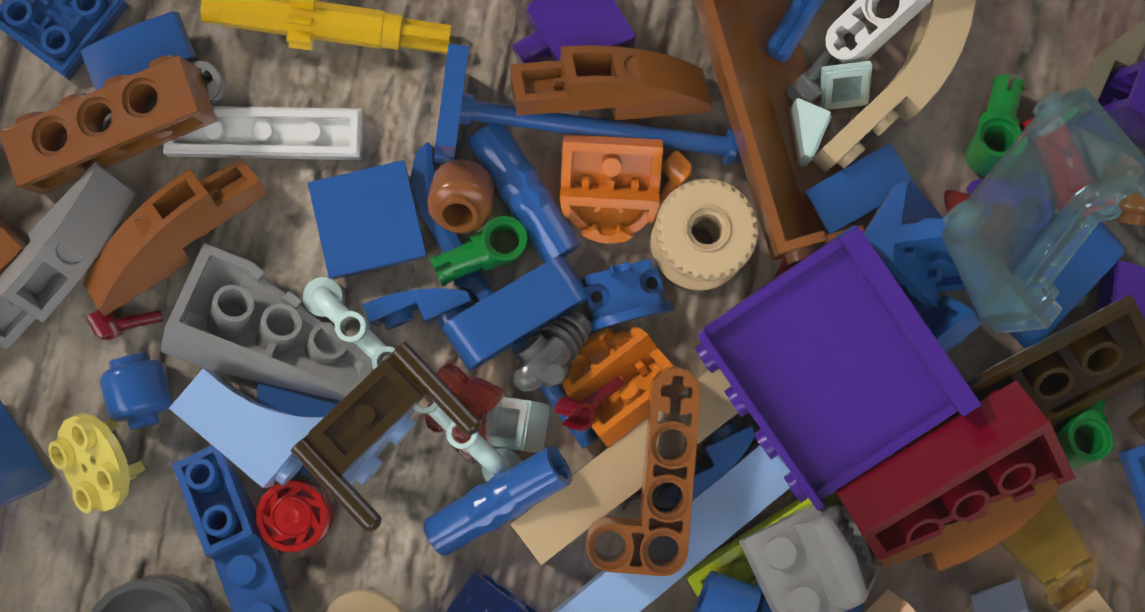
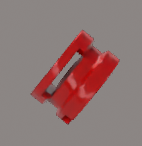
(294, 515)

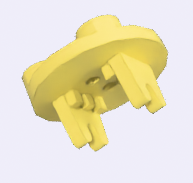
(93, 462)

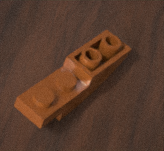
(614, 77)
(154, 236)
(967, 540)

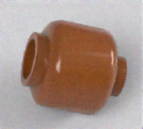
(461, 196)

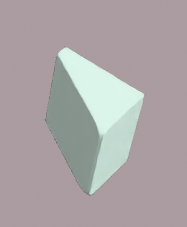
(808, 128)
(518, 425)

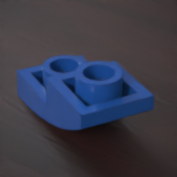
(136, 47)
(857, 188)
(434, 304)
(720, 456)

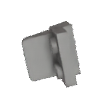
(811, 561)

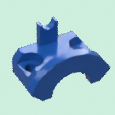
(625, 294)

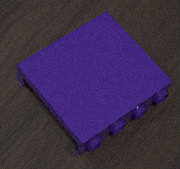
(833, 366)

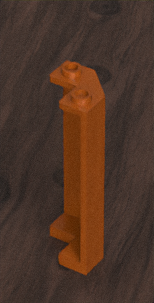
(760, 120)

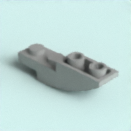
(61, 250)

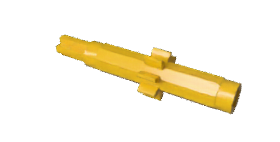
(329, 22)

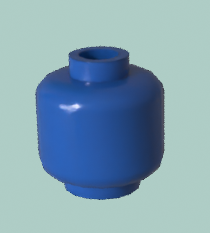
(136, 390)

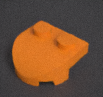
(610, 185)
(636, 362)

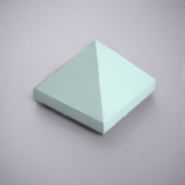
(845, 85)

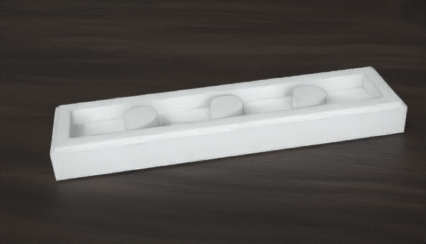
(275, 134)

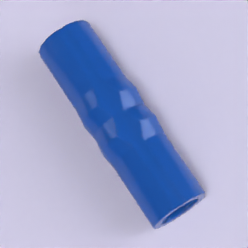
(524, 192)
(497, 501)

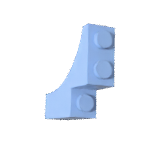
(262, 437)

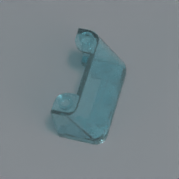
(1040, 209)

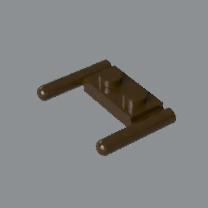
(369, 415)

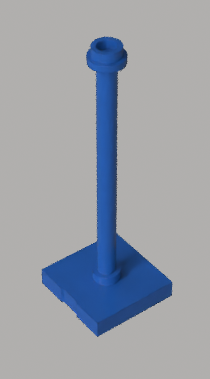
(461, 108)

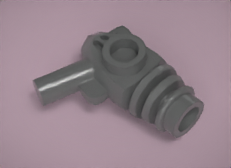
(548, 352)

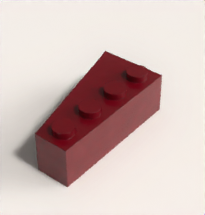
(956, 472)

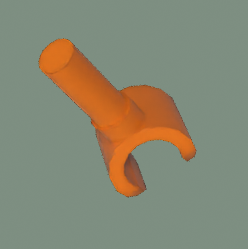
(678, 171)

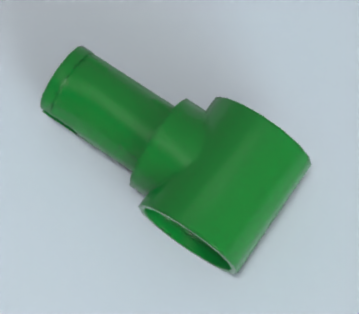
(996, 125)
(479, 252)
(1093, 427)

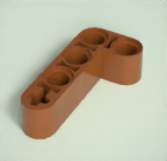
(657, 470)

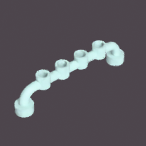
(327, 300)

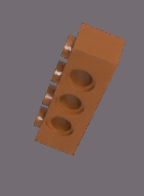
(179, 110)

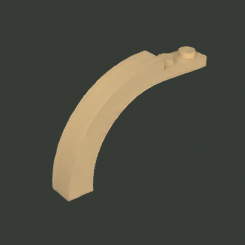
(932, 56)

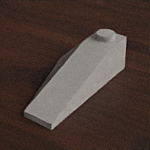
(252, 330)

